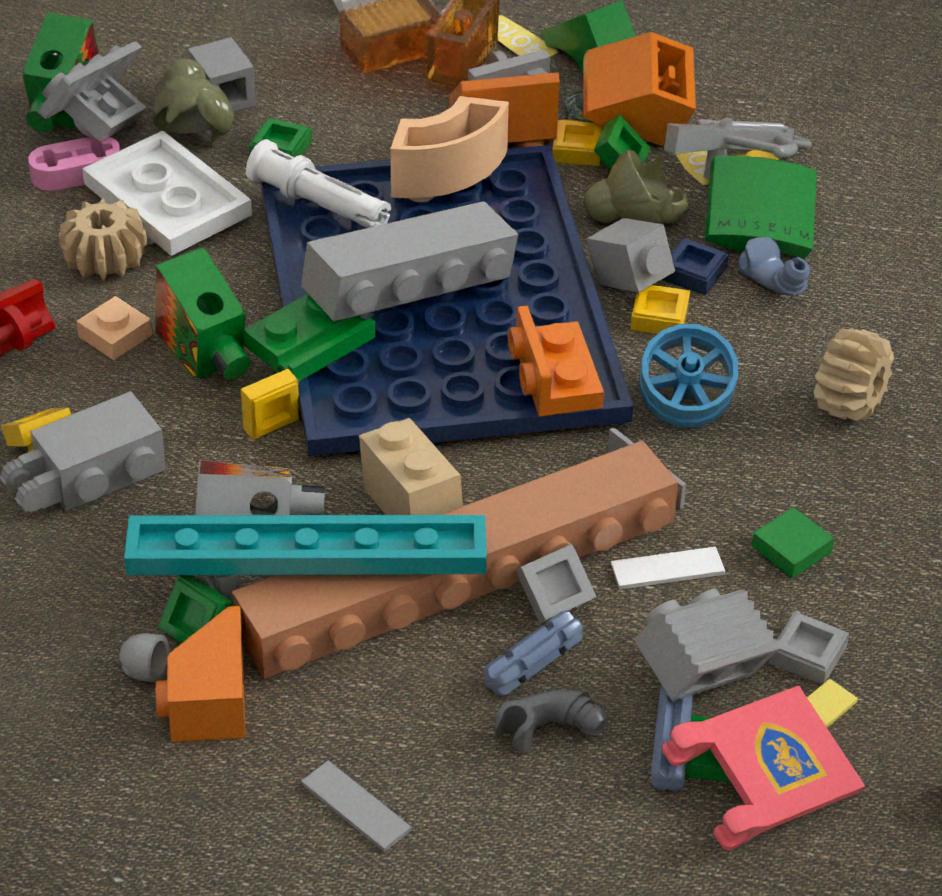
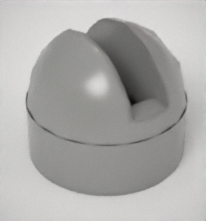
(145, 657)

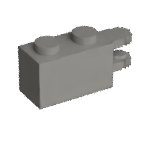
(87, 455)

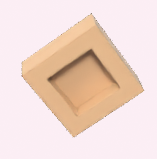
(114, 328)

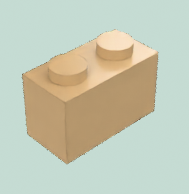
(408, 472)

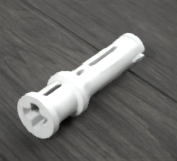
(300, 179)

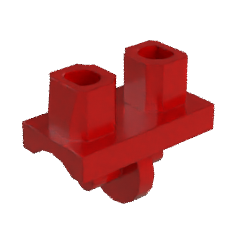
(23, 316)

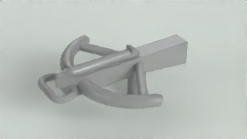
(730, 134)

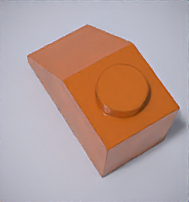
(206, 682)

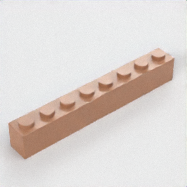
(585, 505)

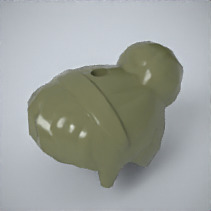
(191, 102)
(636, 193)

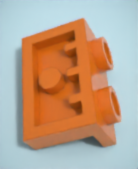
(554, 365)

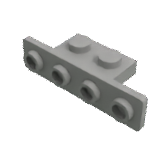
(94, 95)

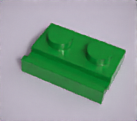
(305, 337)

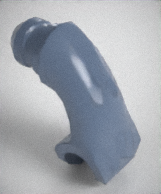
(763, 264)

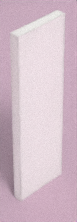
(667, 568)

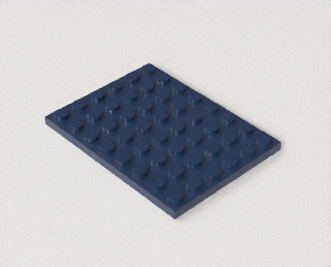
(449, 353)

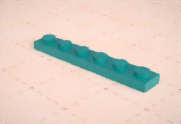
(305, 544)

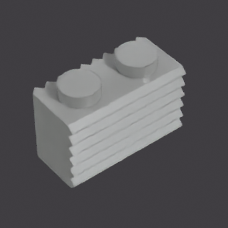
(705, 642)

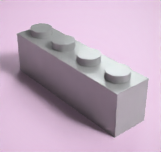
(408, 260)

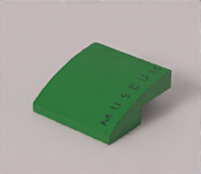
(761, 199)

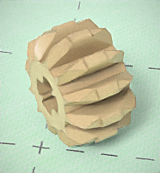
(103, 239)
(853, 374)

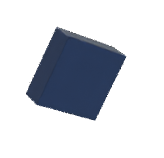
(697, 266)

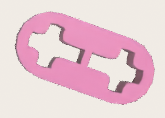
(61, 164)

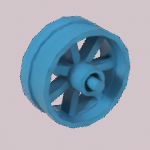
(688, 375)

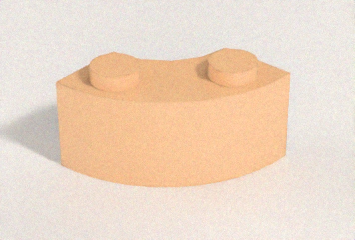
(448, 149)

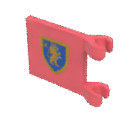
(775, 759)

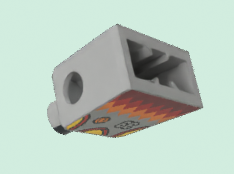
(231, 486)

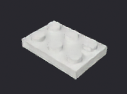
(172, 190)

